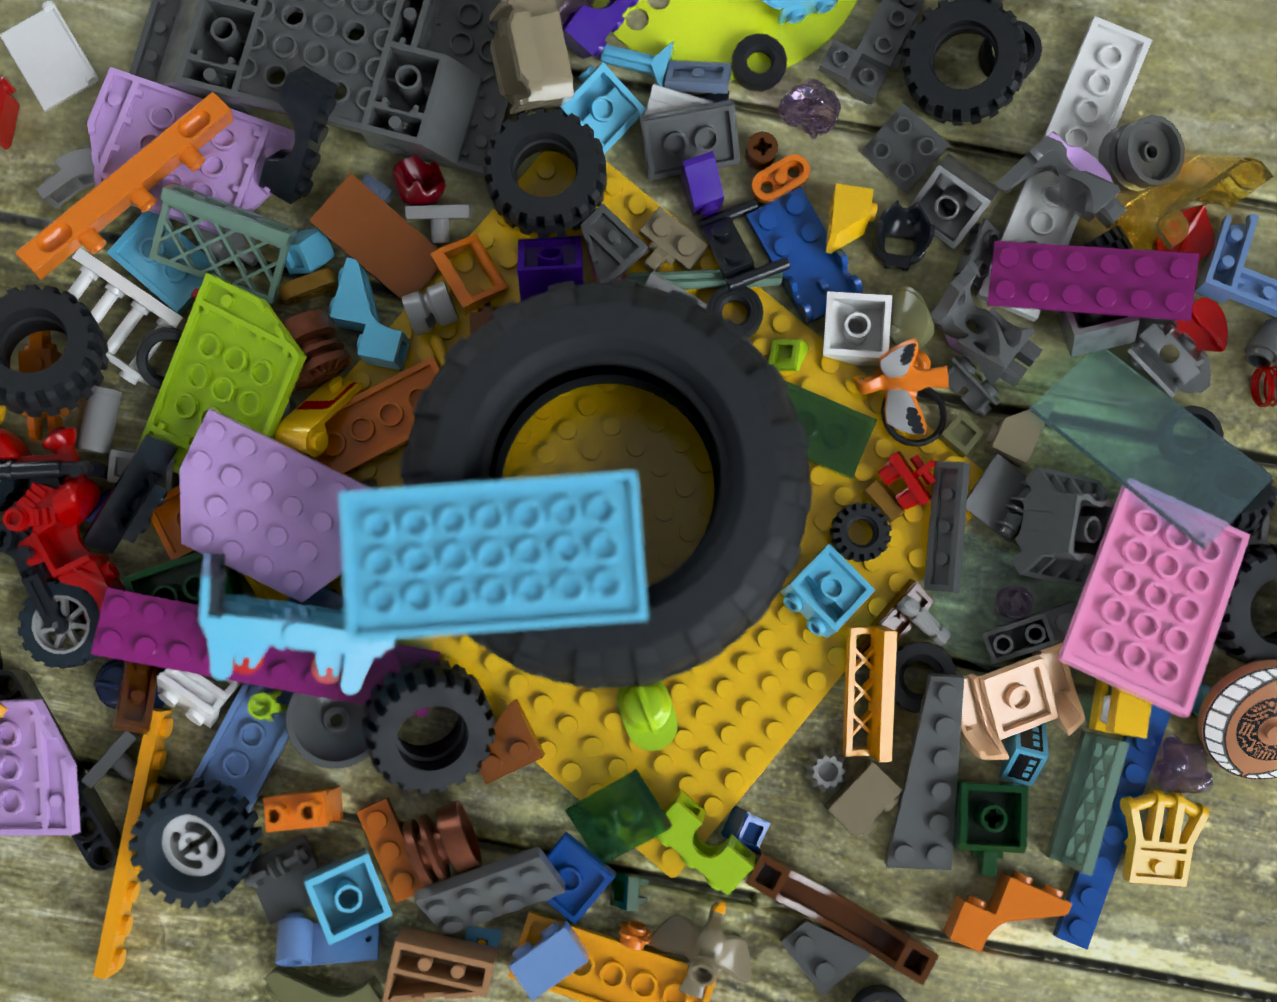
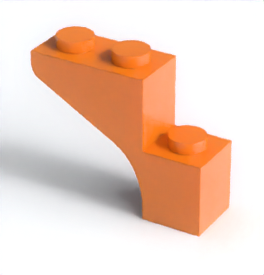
(1012, 900)

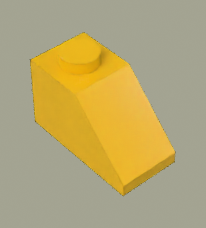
(849, 215)

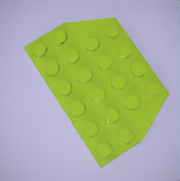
(228, 360)

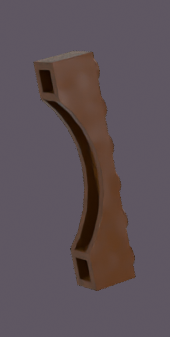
(843, 916)

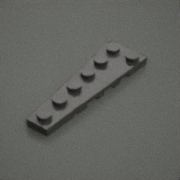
(928, 799)

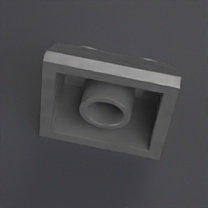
(954, 199)
(1096, 332)

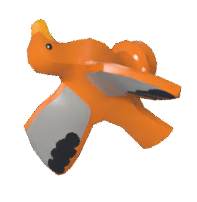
(901, 376)

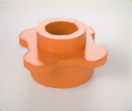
(634, 935)

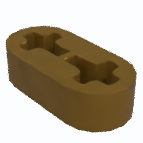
(308, 286)

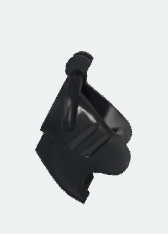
(903, 224)

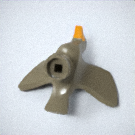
(704, 948)

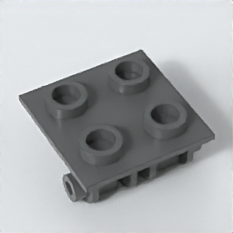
(905, 148)
(998, 497)
(280, 880)

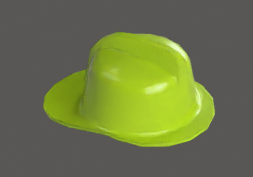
(648, 715)

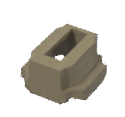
(531, 55)

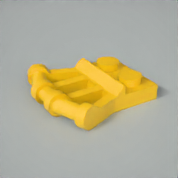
(1156, 859)

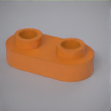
(778, 179)

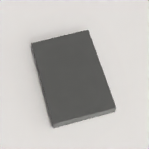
(688, 133)

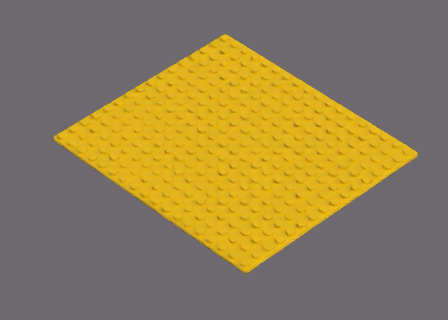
(766, 683)

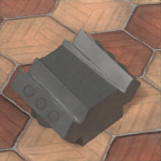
(1061, 526)

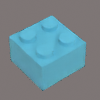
(347, 896)

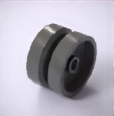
(1142, 154)

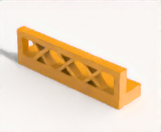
(881, 692)

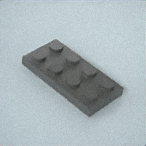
(490, 891)

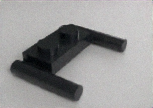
(730, 251)

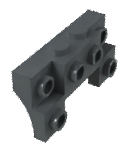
(878, 52)

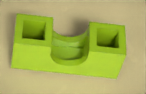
(721, 864)

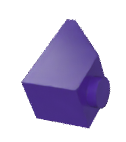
(702, 184)

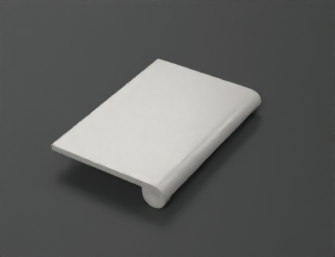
(49, 57)

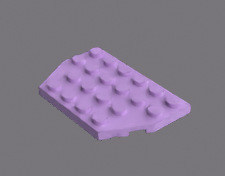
(137, 110)
(262, 507)
(35, 774)

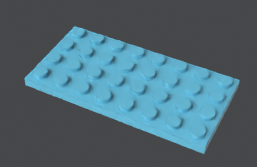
(492, 556)

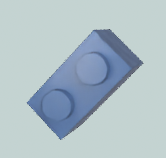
(548, 959)

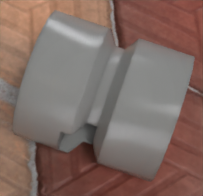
(430, 308)

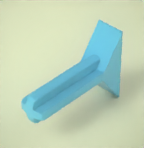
(639, 61)

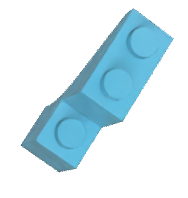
(356, 310)

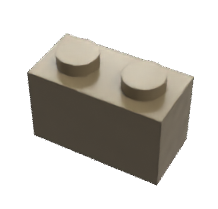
(863, 799)

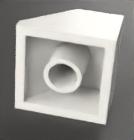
(857, 327)

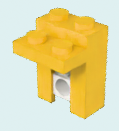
(1118, 712)

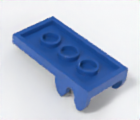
(794, 231)

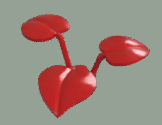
(1208, 321)

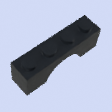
(308, 102)

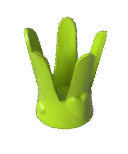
(264, 705)

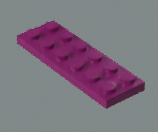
(1093, 280)

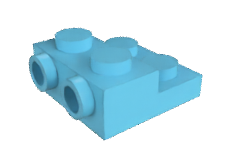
(604, 105)
(826, 592)

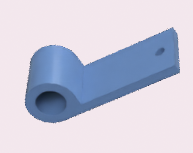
(305, 944)

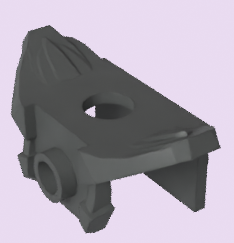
(1187, 373)

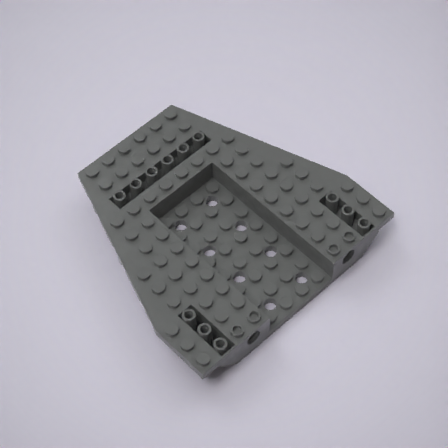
(412, 81)

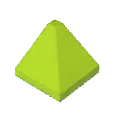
(787, 354)

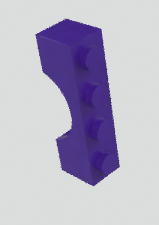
(588, 27)

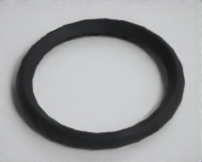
(942, 423)

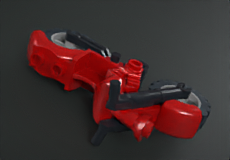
(48, 548)

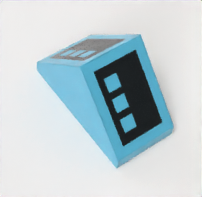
(1026, 755)

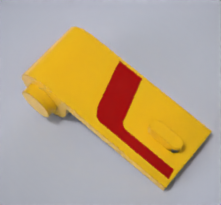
(305, 425)

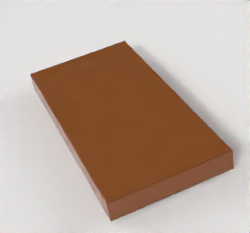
(376, 237)

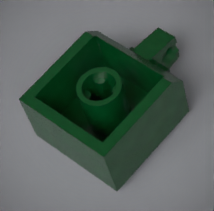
(998, 834)

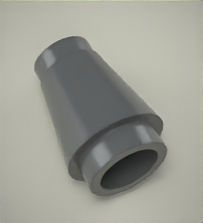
(1263, 346)

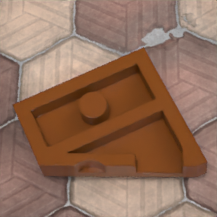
(513, 745)

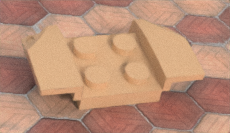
(1018, 700)

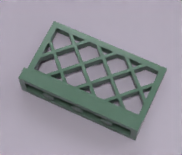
(221, 215)
(1087, 801)

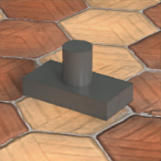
(116, 759)

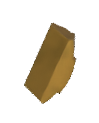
(883, 497)

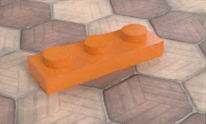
(389, 848)

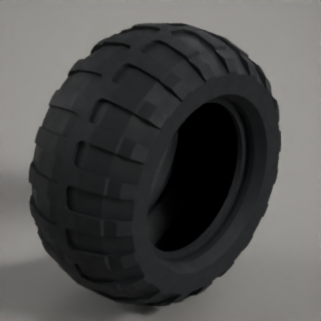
(701, 368)

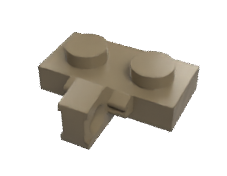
(671, 242)

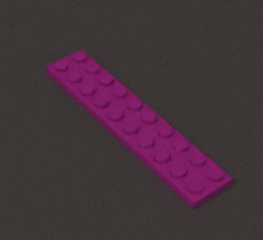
(170, 637)

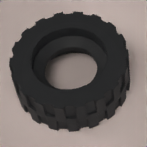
(913, 652)

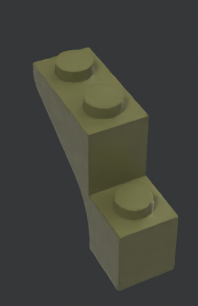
(295, 986)

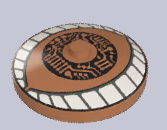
(1241, 721)

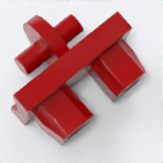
(916, 491)

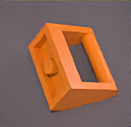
(469, 303)

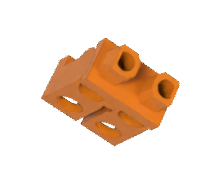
(303, 809)

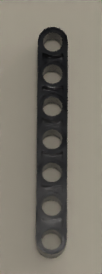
(90, 803)

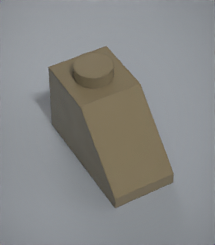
(1014, 437)

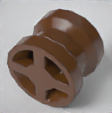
(760, 158)

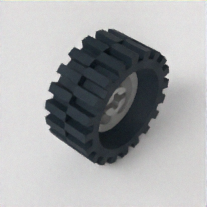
(215, 862)

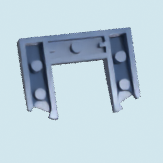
(1224, 270)

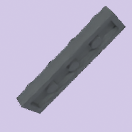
(947, 526)

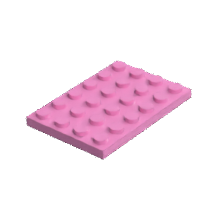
(1152, 606)

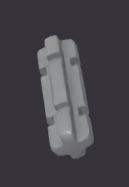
(923, 620)

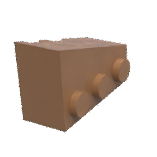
(438, 966)

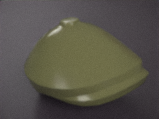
(910, 317)

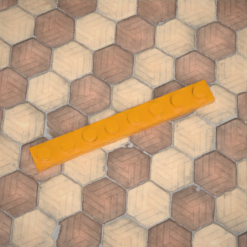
(125, 885)

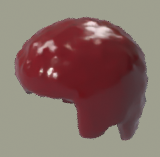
(418, 182)

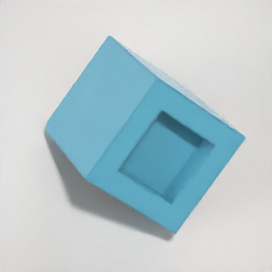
(308, 252)

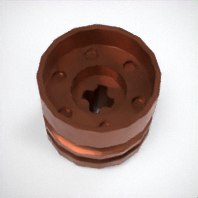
(323, 353)
(435, 846)

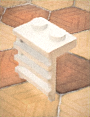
(194, 695)

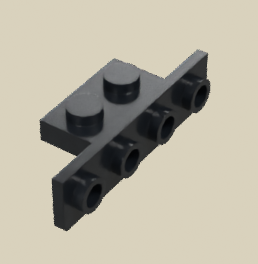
(133, 497)

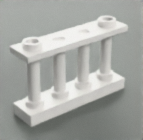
(142, 305)

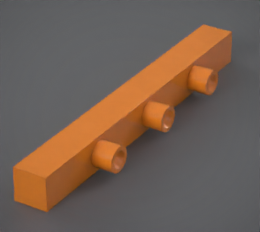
(125, 187)

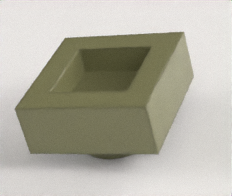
(961, 434)

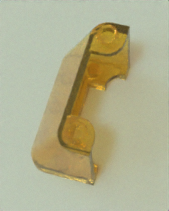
(1155, 217)

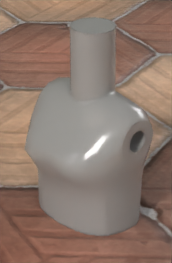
(221, 252)

